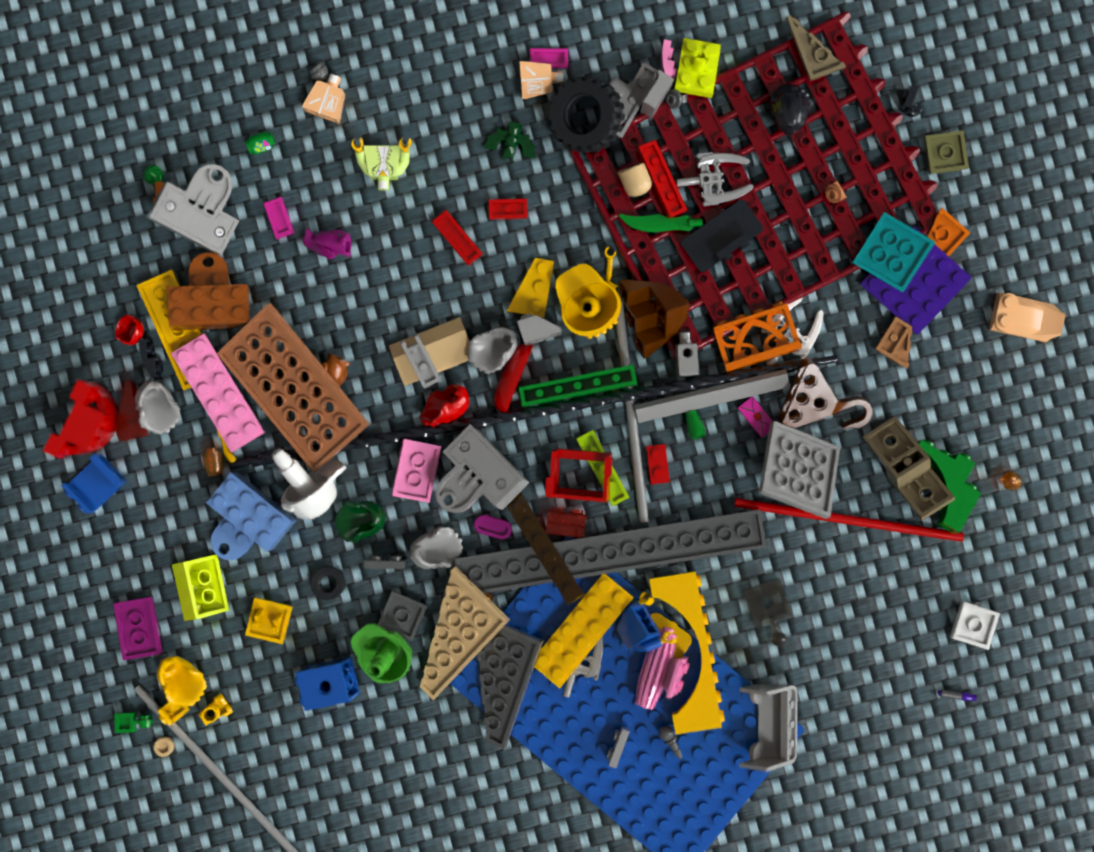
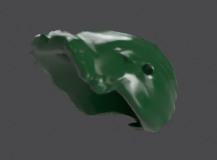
(359, 520)

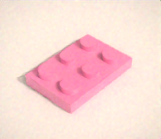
(416, 470)

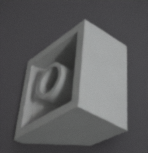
(537, 329)

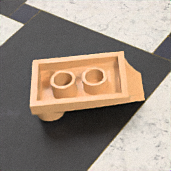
(1026, 318)

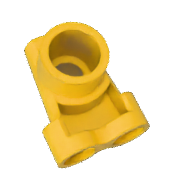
(220, 708)

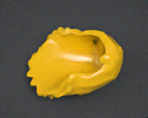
(180, 681)

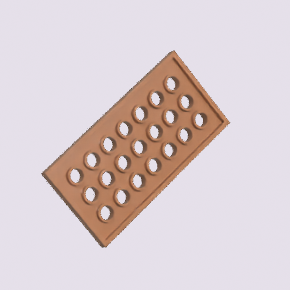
(304, 389)

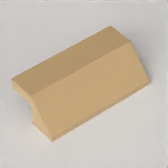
(444, 343)

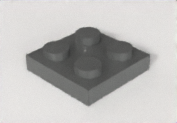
(377, 561)
(402, 615)

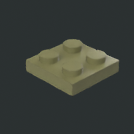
(946, 152)

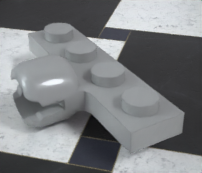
(634, 93)

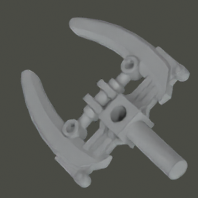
(707, 179)
(591, 671)

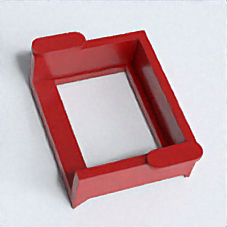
(552, 481)

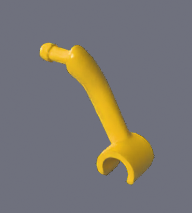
(609, 268)
(231, 458)

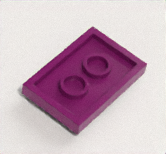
(138, 628)

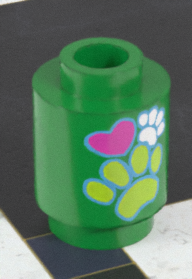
(260, 142)

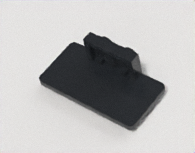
(722, 236)

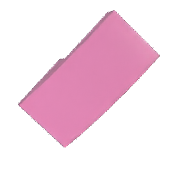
(667, 65)

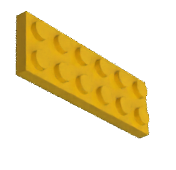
(156, 301)
(582, 630)

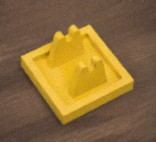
(268, 620)

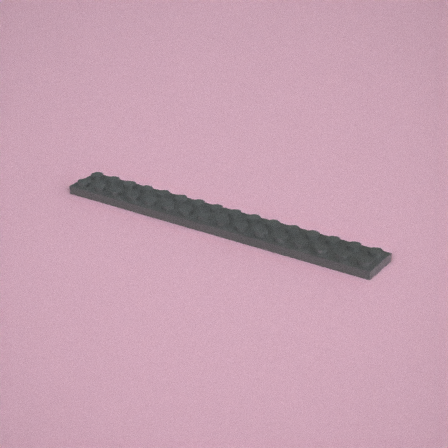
(619, 551)

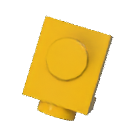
(172, 713)

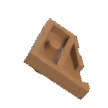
(896, 342)

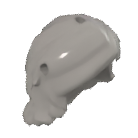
(492, 349)
(156, 408)
(436, 549)

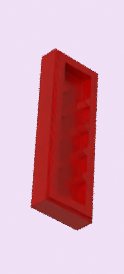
(457, 237)

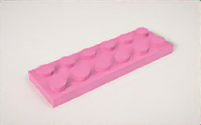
(218, 393)

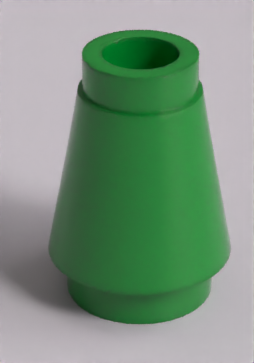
(694, 425)

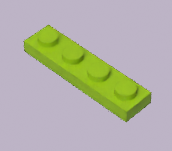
(617, 491)

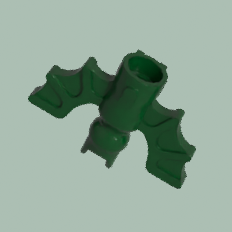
(512, 138)

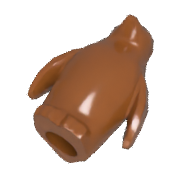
(336, 369)

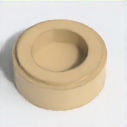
(164, 746)

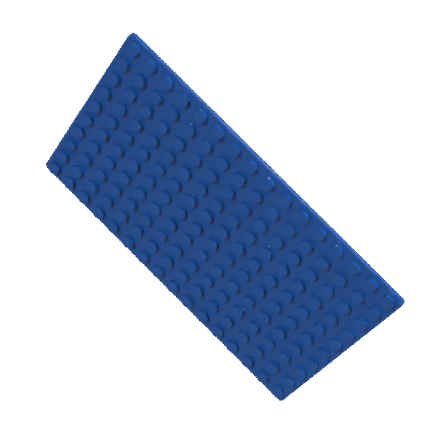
(651, 792)

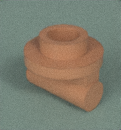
(835, 193)

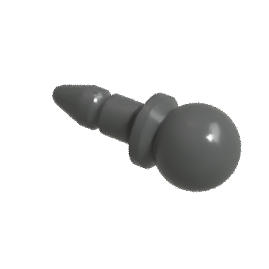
(667, 735)

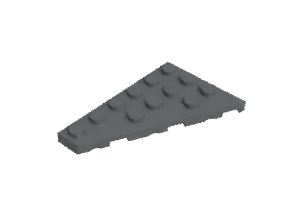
(504, 676)

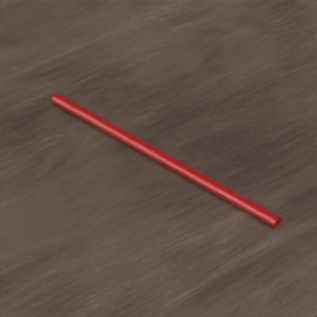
(850, 520)

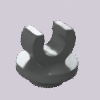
(675, 99)

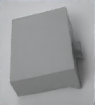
(657, 94)

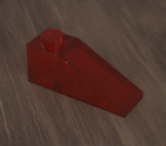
(128, 417)

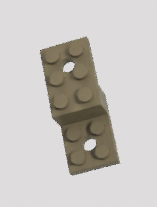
(908, 468)

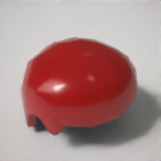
(129, 330)

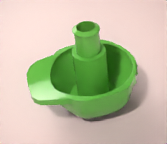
(381, 653)

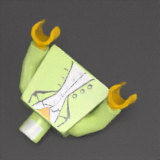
(383, 162)

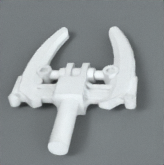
(807, 341)

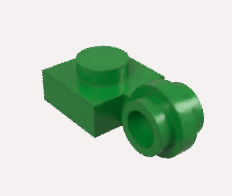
(126, 722)

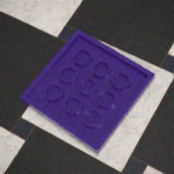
(927, 292)

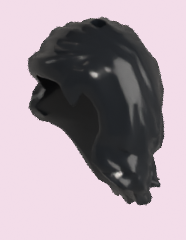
(789, 107)

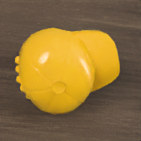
(587, 301)

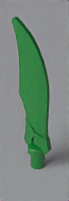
(660, 223)

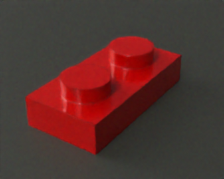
(508, 209)
(657, 464)

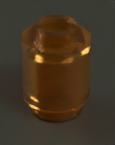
(213, 462)

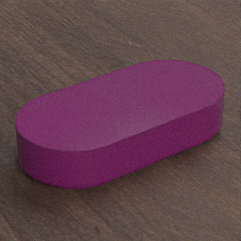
(493, 526)

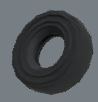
(316, 587)

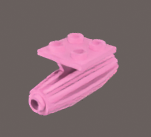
(660, 672)

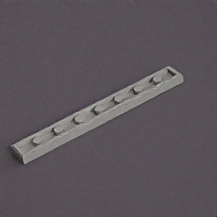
(712, 396)

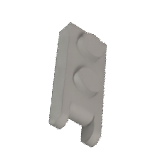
(421, 362)

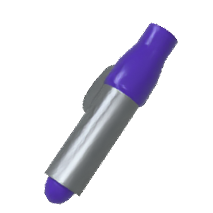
(964, 696)

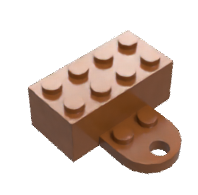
(208, 299)

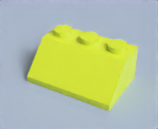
(200, 587)

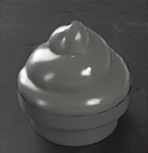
(319, 72)

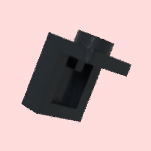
(908, 96)

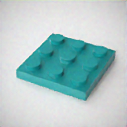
(893, 252)

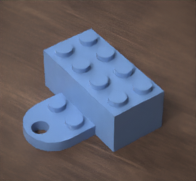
(247, 518)

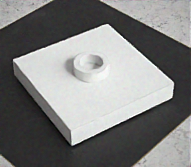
(974, 625)

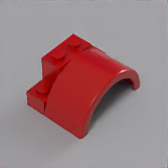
(86, 425)

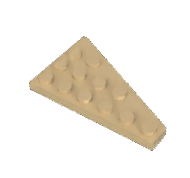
(463, 630)

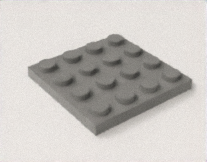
(799, 470)

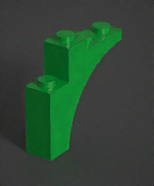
(953, 473)

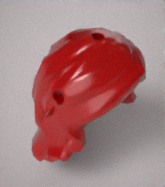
(444, 407)

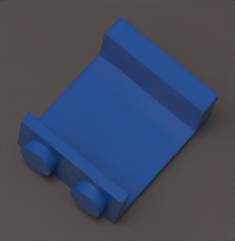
(94, 484)

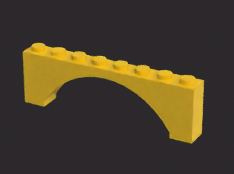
(702, 707)

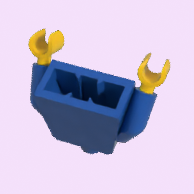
(639, 629)

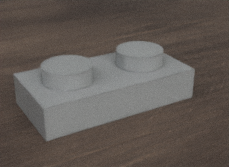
(613, 754)

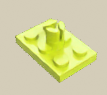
(697, 67)

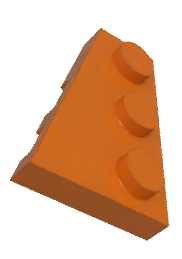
(947, 232)

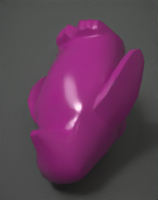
(328, 243)

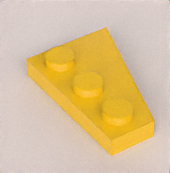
(534, 290)

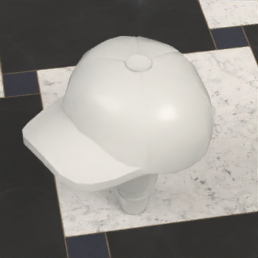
(308, 493)

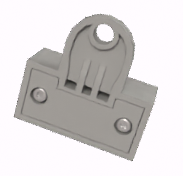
(198, 210)
(476, 472)

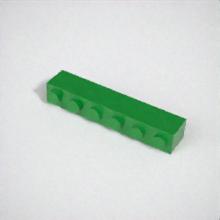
(578, 386)

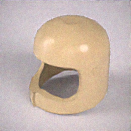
(635, 180)

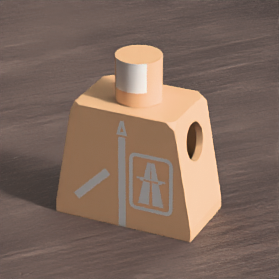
(537, 79)
(326, 100)

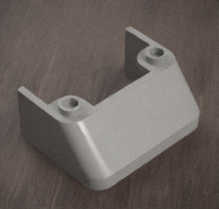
(776, 726)

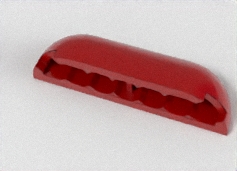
(511, 376)

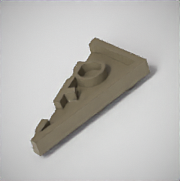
(815, 57)

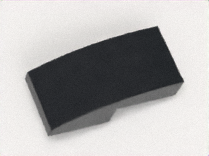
(152, 364)

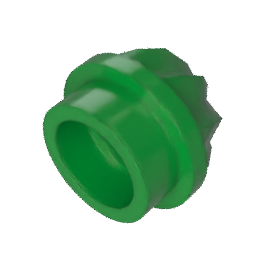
(153, 174)

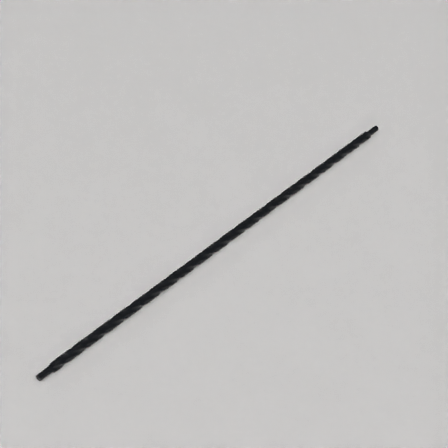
(549, 409)

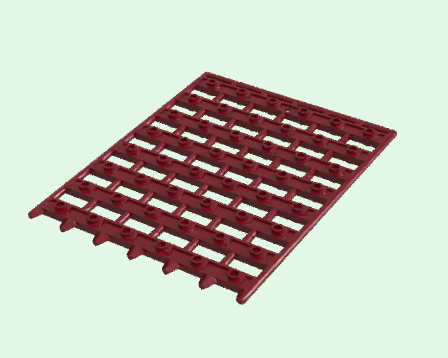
(761, 142)

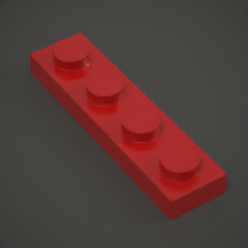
(662, 179)

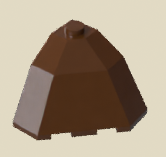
(648, 306)

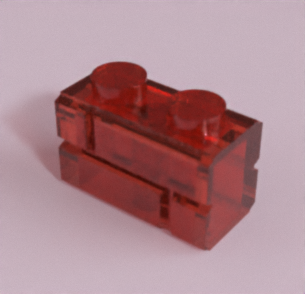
(566, 523)

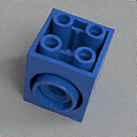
(327, 683)

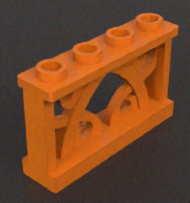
(782, 348)

